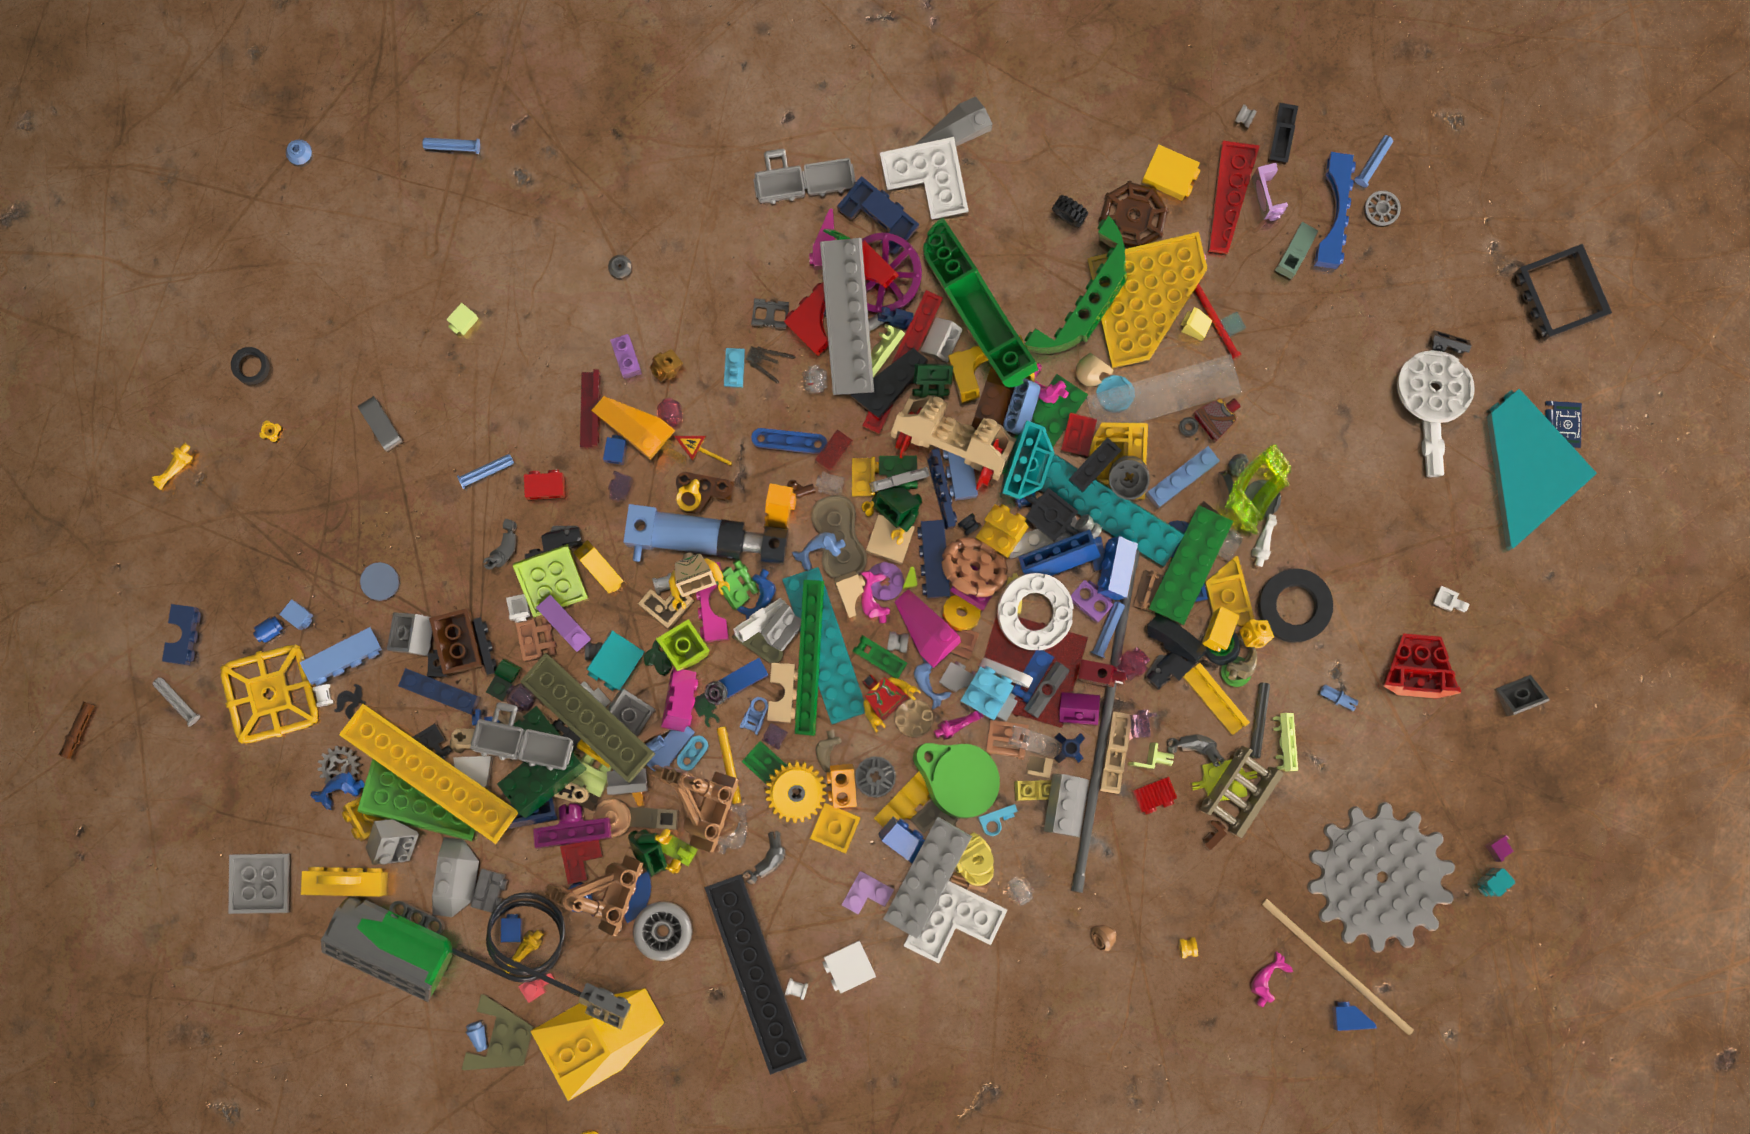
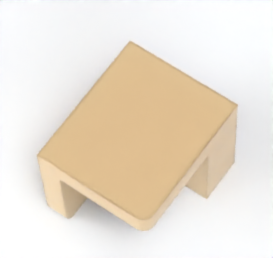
(1039, 767)

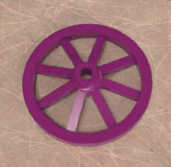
(916, 276)

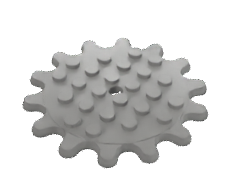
(1352, 870)

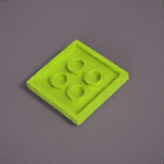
(550, 574)

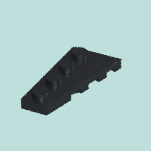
(890, 383)

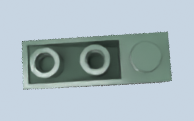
(1296, 250)

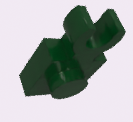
(704, 707)

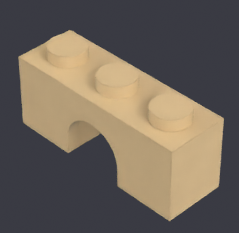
(782, 710)

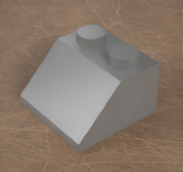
(410, 634)

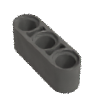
(380, 423)
(427, 918)

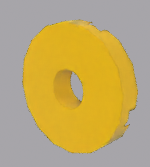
(960, 622)

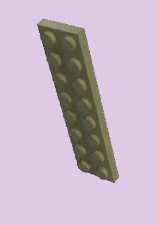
(587, 717)

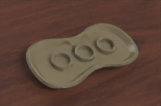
(837, 516)

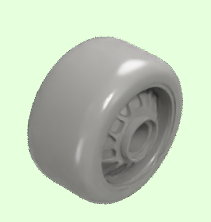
(647, 936)

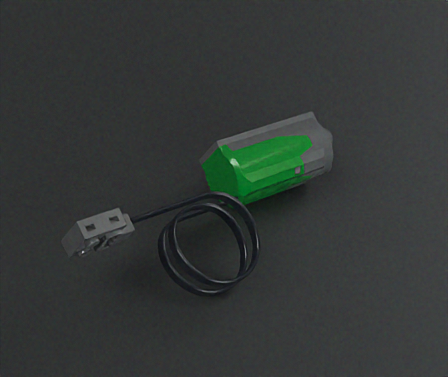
(417, 957)

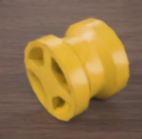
(1188, 947)

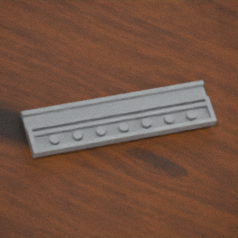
(847, 316)

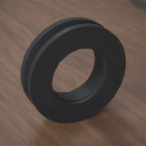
(1314, 586)

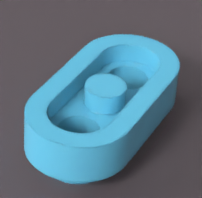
(692, 753)

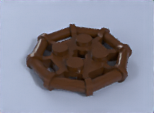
(1143, 209)

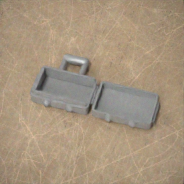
(792, 181)
(516, 743)

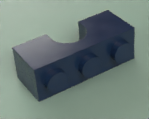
(182, 650)

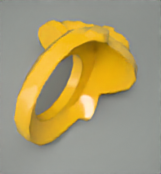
(693, 488)

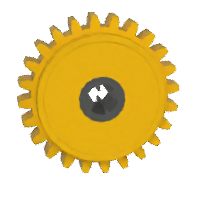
(795, 805)

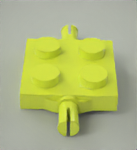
(1212, 775)

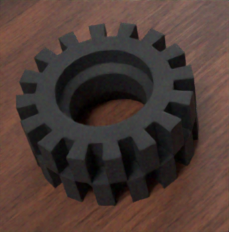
(1070, 211)

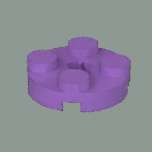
(896, 581)

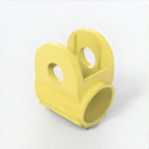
(976, 862)

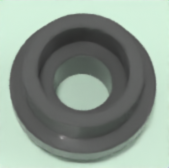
(1188, 420)

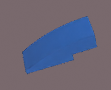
(744, 677)

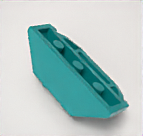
(1028, 462)

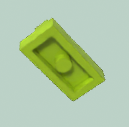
(679, 850)

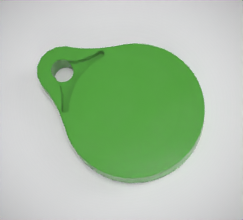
(958, 778)

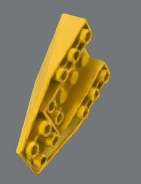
(589, 1050)

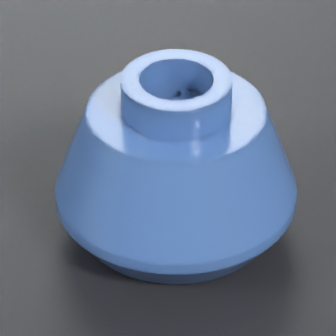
(298, 152)

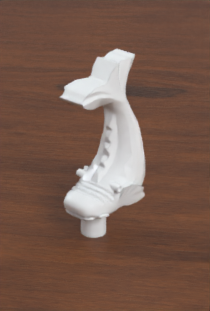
(1262, 548)

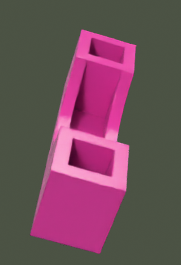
(713, 627)

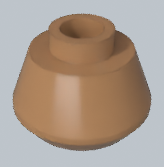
(1103, 937)

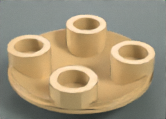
(914, 718)

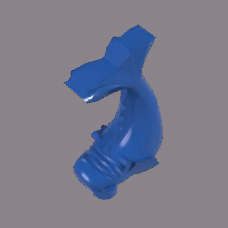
(767, 592)
(341, 781)

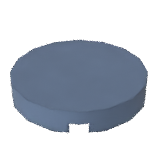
(379, 581)

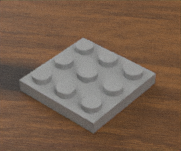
(259, 883)

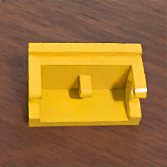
(1220, 629)

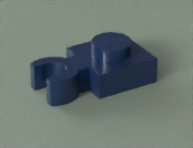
(896, 318)

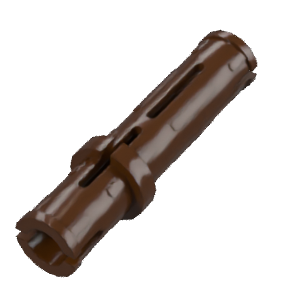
(74, 734)

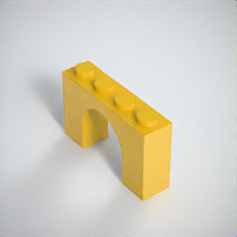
(964, 367)

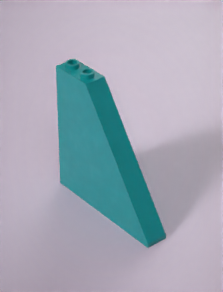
(1531, 465)

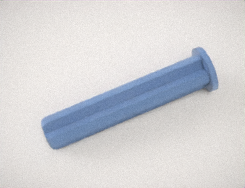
(452, 144)
(1374, 161)
(485, 470)
(1108, 629)

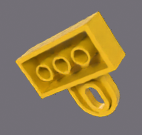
(344, 883)

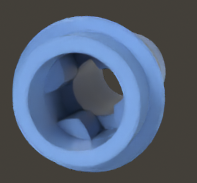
(477, 1035)

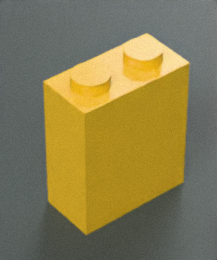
(1171, 173)

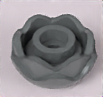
(620, 272)
(1237, 464)
(710, 692)

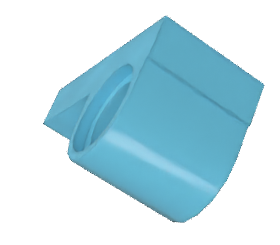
(1006, 813)

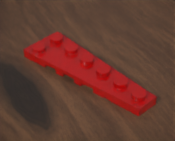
(1232, 182)

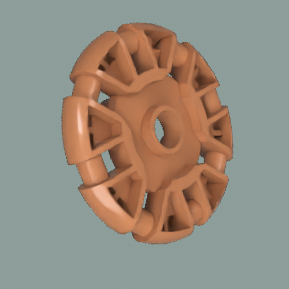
(979, 559)

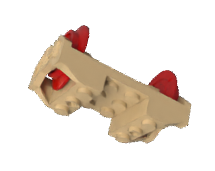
(924, 425)

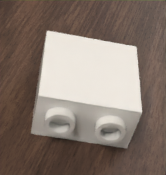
(848, 967)

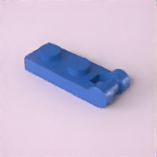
(1036, 669)

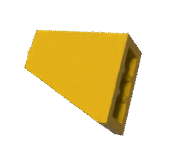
(598, 567)

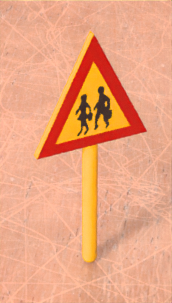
(692, 444)

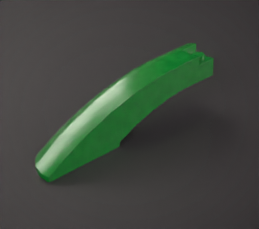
(977, 306)

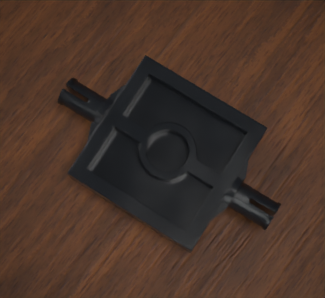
(1051, 514)

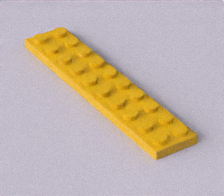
(429, 773)

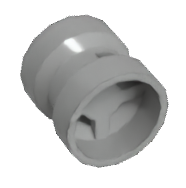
(1086, 523)
(897, 641)

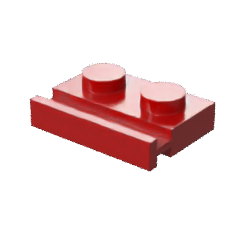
(1079, 434)

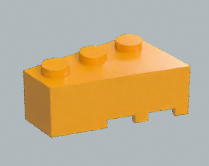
(779, 505)

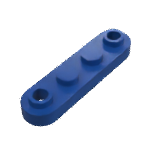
(788, 440)

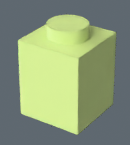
(461, 319)

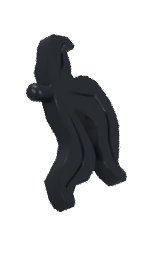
(347, 696)

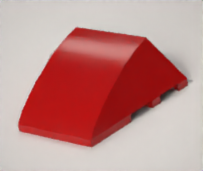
(1422, 668)

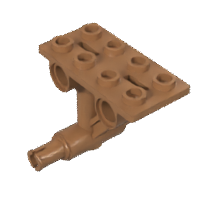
(707, 822)
(615, 903)

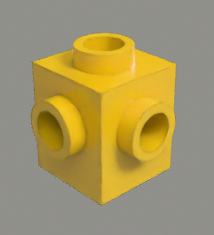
(1256, 633)

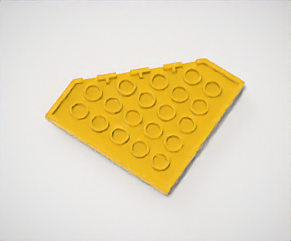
(1156, 290)

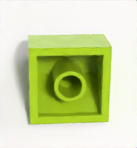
(683, 646)

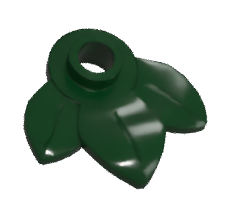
(658, 659)

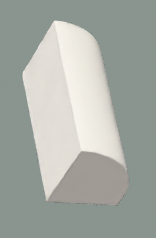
(941, 339)

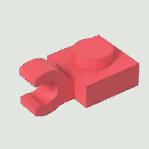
(533, 989)

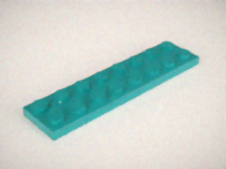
(1114, 514)
(836, 673)

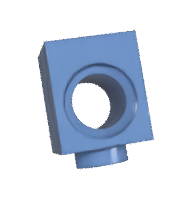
(296, 615)

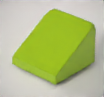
(911, 580)

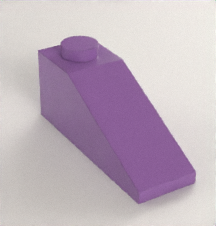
(563, 623)

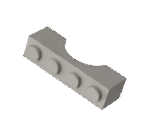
(958, 678)

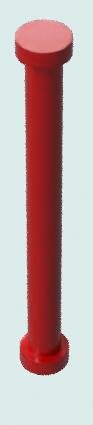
(1217, 323)

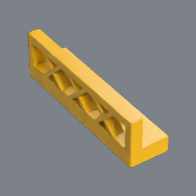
(1215, 699)

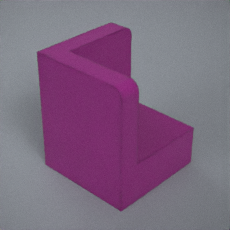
(1499, 848)

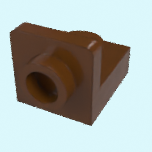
(1213, 838)

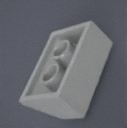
(1066, 805)

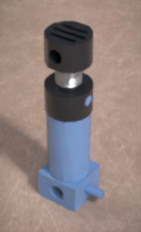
(700, 535)

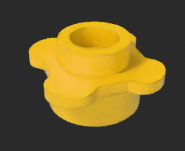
(265, 431)

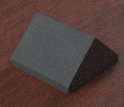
(1521, 695)

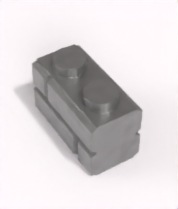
(488, 890)

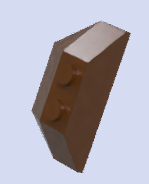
(993, 401)

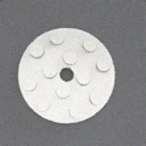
(1440, 368)

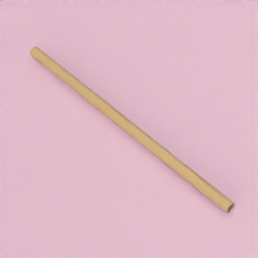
(1338, 967)

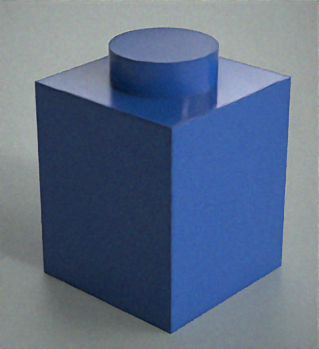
(615, 450)
(511, 928)

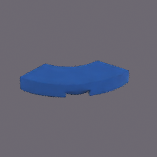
(640, 898)

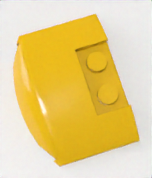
(1128, 437)

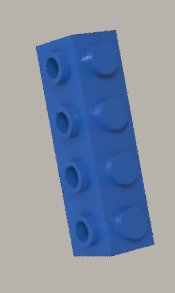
(1061, 555)

